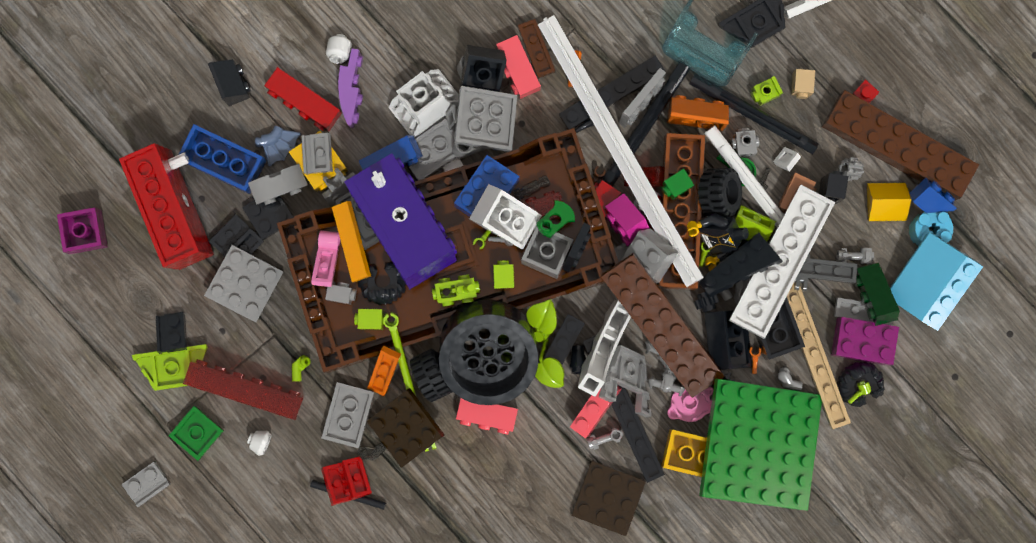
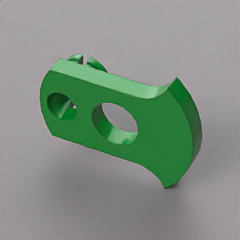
(560, 209)

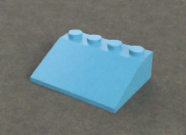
(934, 280)

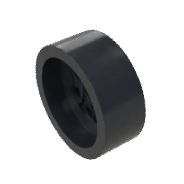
(475, 380)

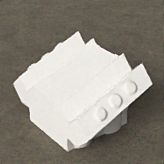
(423, 102)

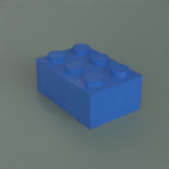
(487, 173)

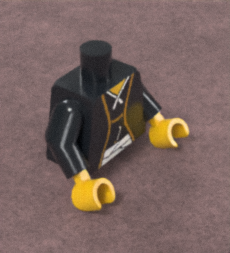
(720, 235)

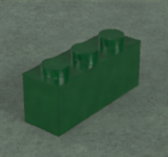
(876, 294)

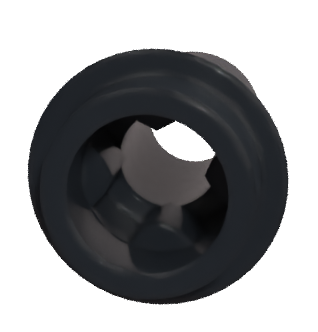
(577, 359)

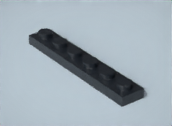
(614, 91)

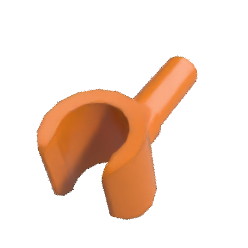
(755, 360)

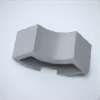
(277, 184)

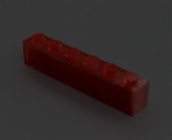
(243, 390)

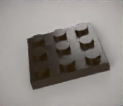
(405, 428)
(608, 498)

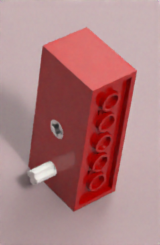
(166, 206)

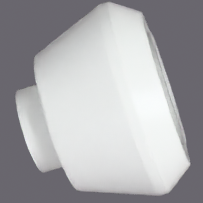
(259, 442)

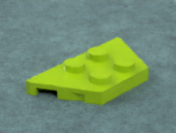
(168, 369)

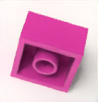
(625, 219)

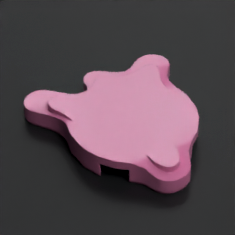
(690, 408)

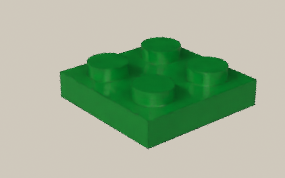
(196, 433)

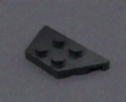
(761, 17)

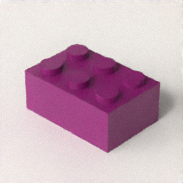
(865, 341)

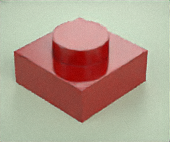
(866, 91)

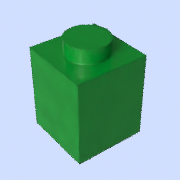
(677, 184)

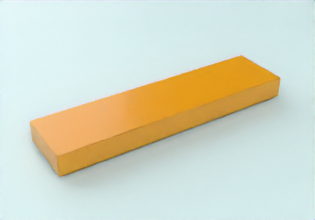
(351, 241)

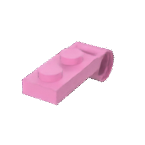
(326, 258)

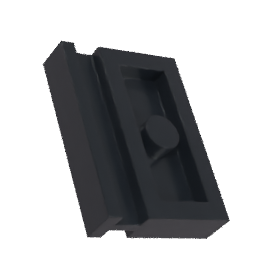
(171, 332)

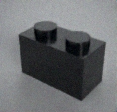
(834, 186)

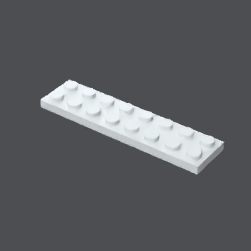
(792, 244)

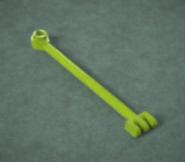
(398, 348)

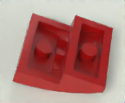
(346, 481)

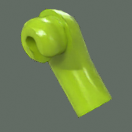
(298, 366)

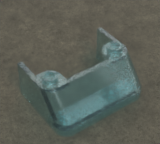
(702, 53)

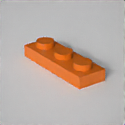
(384, 370)

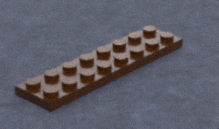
(662, 325)

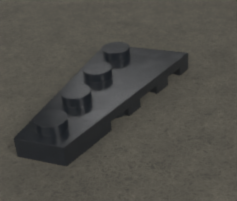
(747, 260)

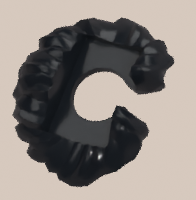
(383, 295)
(860, 371)

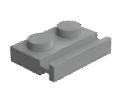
(317, 153)
(146, 484)

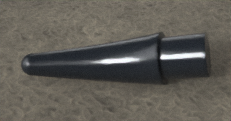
(589, 123)

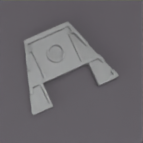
(629, 372)

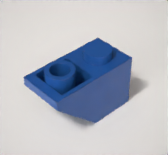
(931, 198)

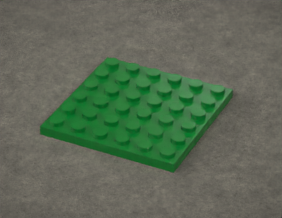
(760, 445)

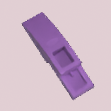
(349, 95)

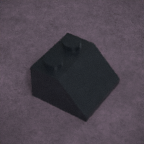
(483, 68)
(229, 81)

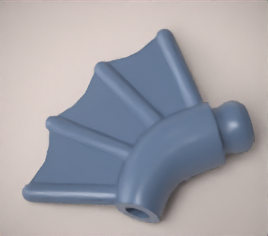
(277, 144)

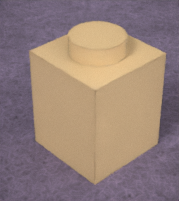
(803, 83)

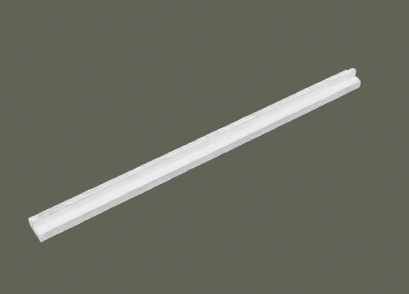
(619, 148)

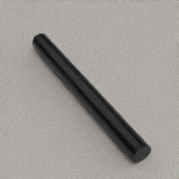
(365, 500)

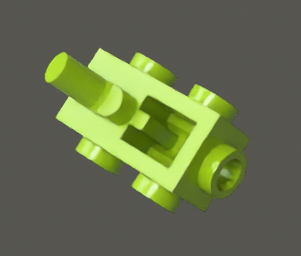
(461, 289)

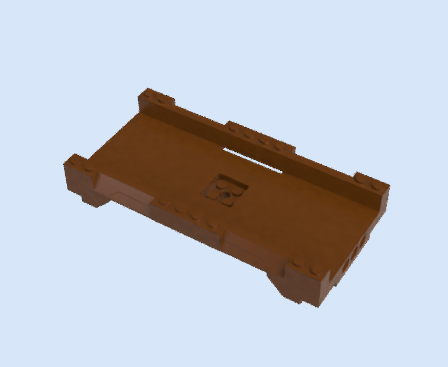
(332, 323)

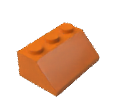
(698, 113)

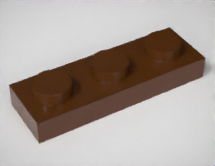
(536, 48)

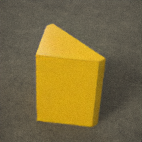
(888, 201)

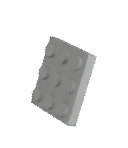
(643, 98)
(485, 119)
(243, 283)

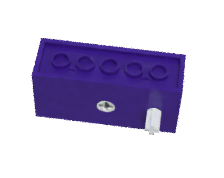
(402, 220)

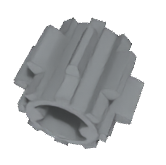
(851, 168)

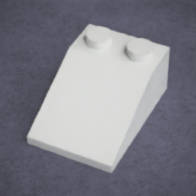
(505, 216)

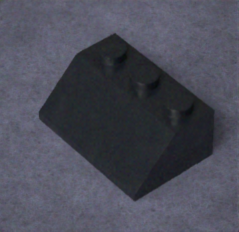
(727, 341)

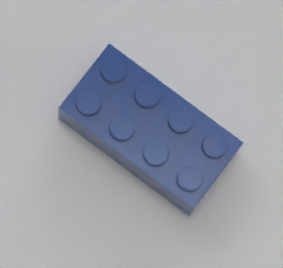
(222, 158)

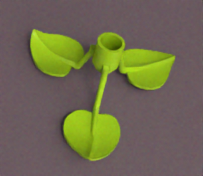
(544, 319)

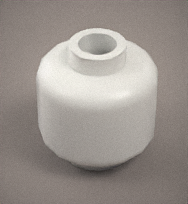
(338, 49)

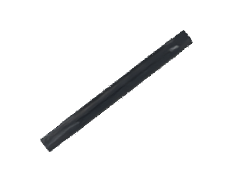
(754, 114)
(650, 117)

